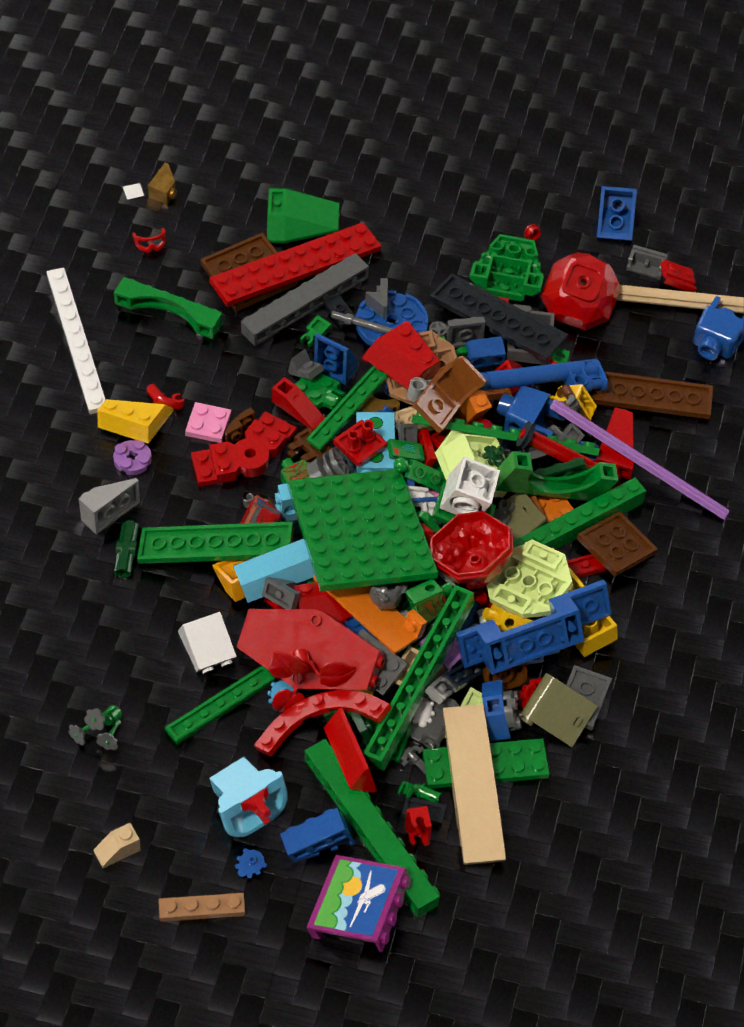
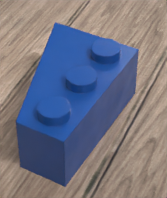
(316, 835)

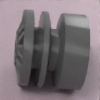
(331, 464)

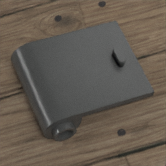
(434, 732)

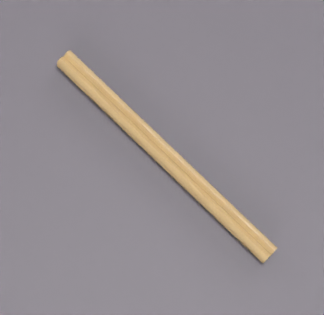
(676, 298)

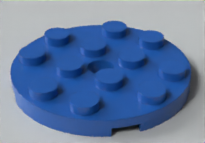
(399, 308)

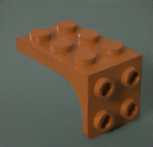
(448, 391)

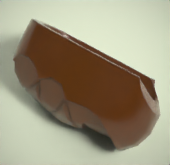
(511, 677)

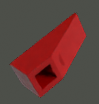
(296, 403)

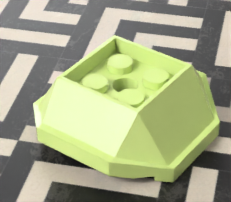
(461, 445)
(530, 565)

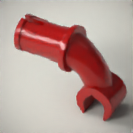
(160, 398)

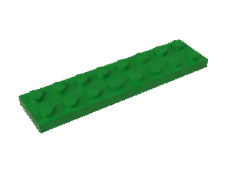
(212, 542)

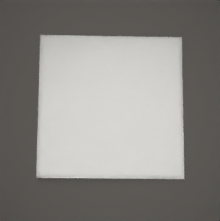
(133, 191)

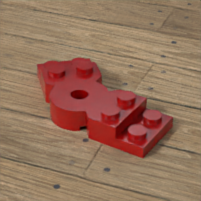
(226, 461)

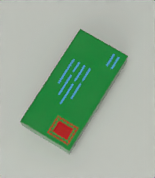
(405, 449)

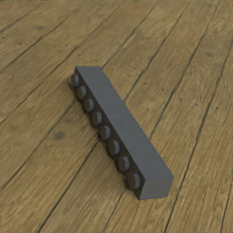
(304, 299)

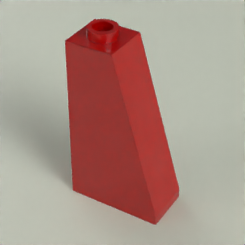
(622, 428)

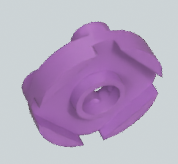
(128, 448)

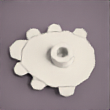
(424, 713)

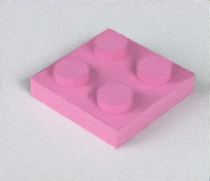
(208, 422)

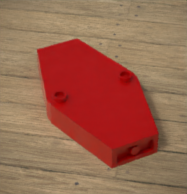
(321, 636)

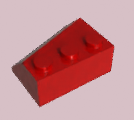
(403, 355)

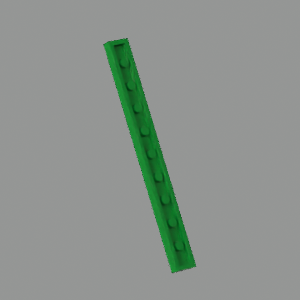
(497, 432)

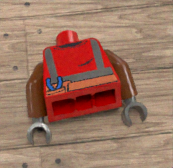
(259, 510)

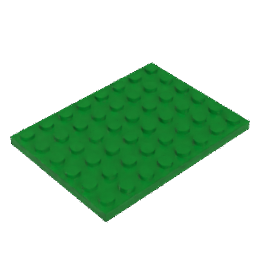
(361, 530)

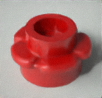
(532, 232)

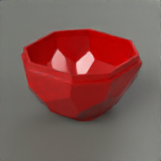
(576, 303)

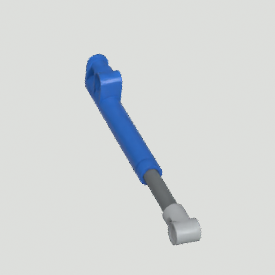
(583, 372)

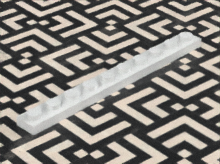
(76, 339)

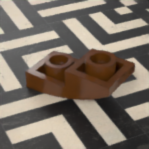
(235, 428)

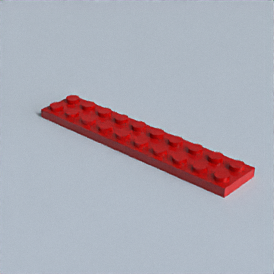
(293, 264)

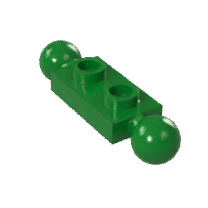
(420, 473)

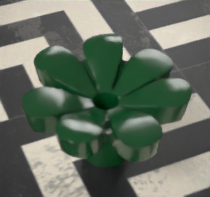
(494, 455)

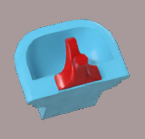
(248, 797)

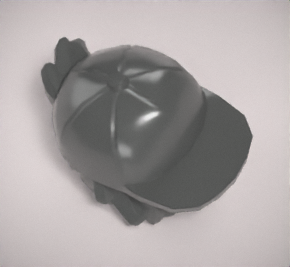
(387, 595)

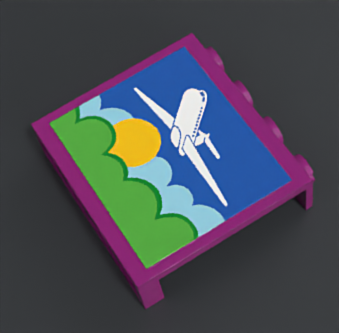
(359, 900)

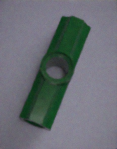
(126, 549)

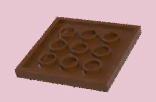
(241, 254)

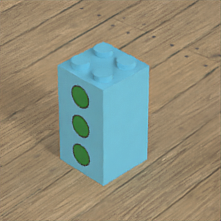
(385, 427)

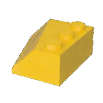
(133, 419)

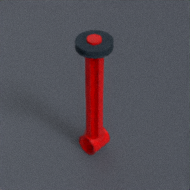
(531, 437)

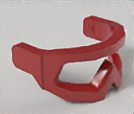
(137, 239)

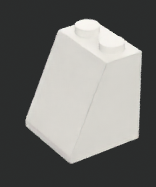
(207, 643)

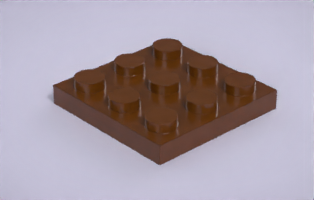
(617, 543)

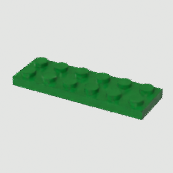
(510, 762)

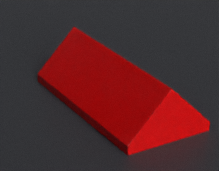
(349, 753)

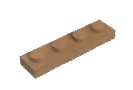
(201, 907)

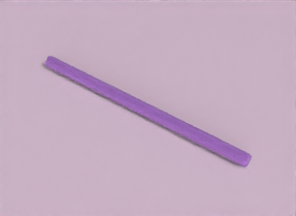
(639, 459)

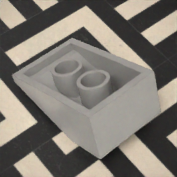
(108, 503)

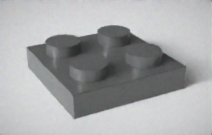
(463, 330)

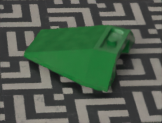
(299, 216)

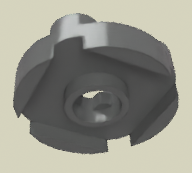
(512, 710)

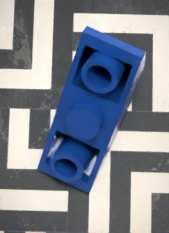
(494, 710)

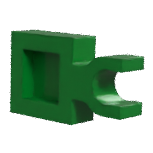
(317, 325)

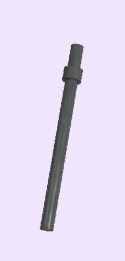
(351, 319)

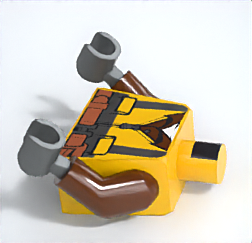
(578, 399)

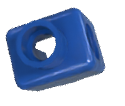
(718, 332)
(527, 406)

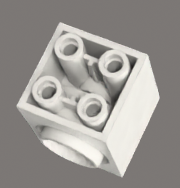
(469, 487)

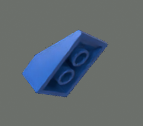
(616, 213)
(335, 358)

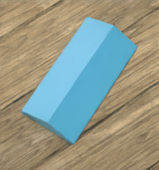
(284, 563)

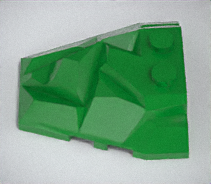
(509, 268)

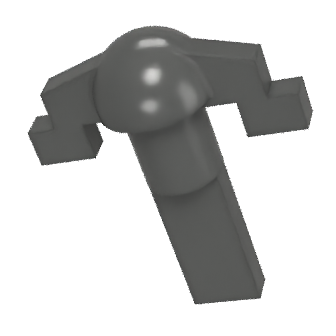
(410, 753)

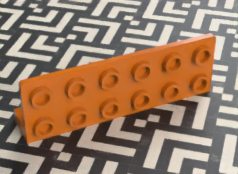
(386, 625)

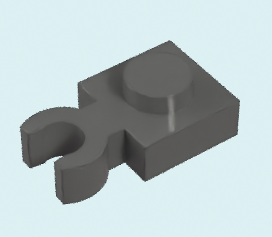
(502, 513)

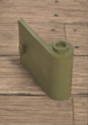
(524, 520)
(556, 709)

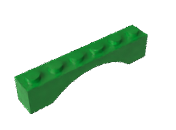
(138, 295)

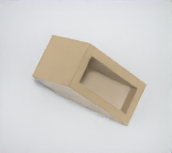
(117, 845)

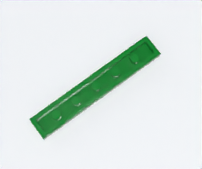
(347, 408)
(219, 704)

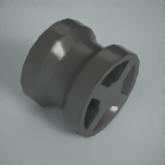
(439, 328)

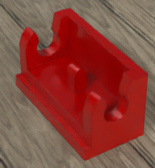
(418, 824)

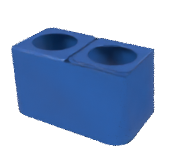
(486, 352)

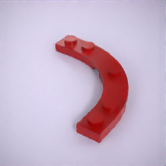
(317, 705)

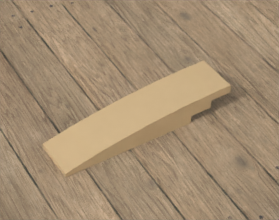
(473, 785)

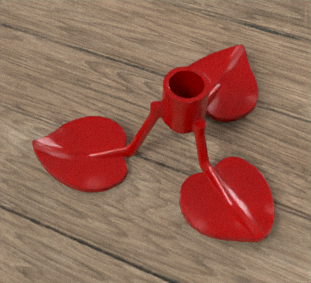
(285, 665)

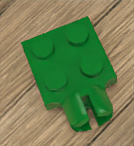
(322, 391)

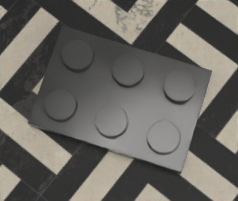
(392, 668)
(592, 687)

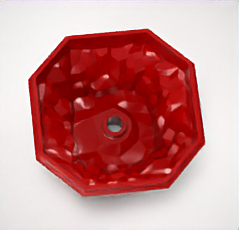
(472, 548)

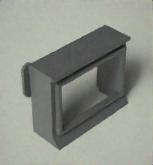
(521, 355)

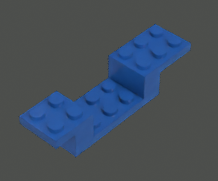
(536, 638)

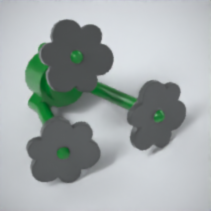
(96, 720)

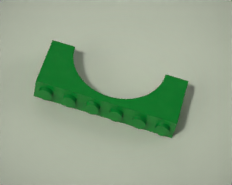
(518, 477)

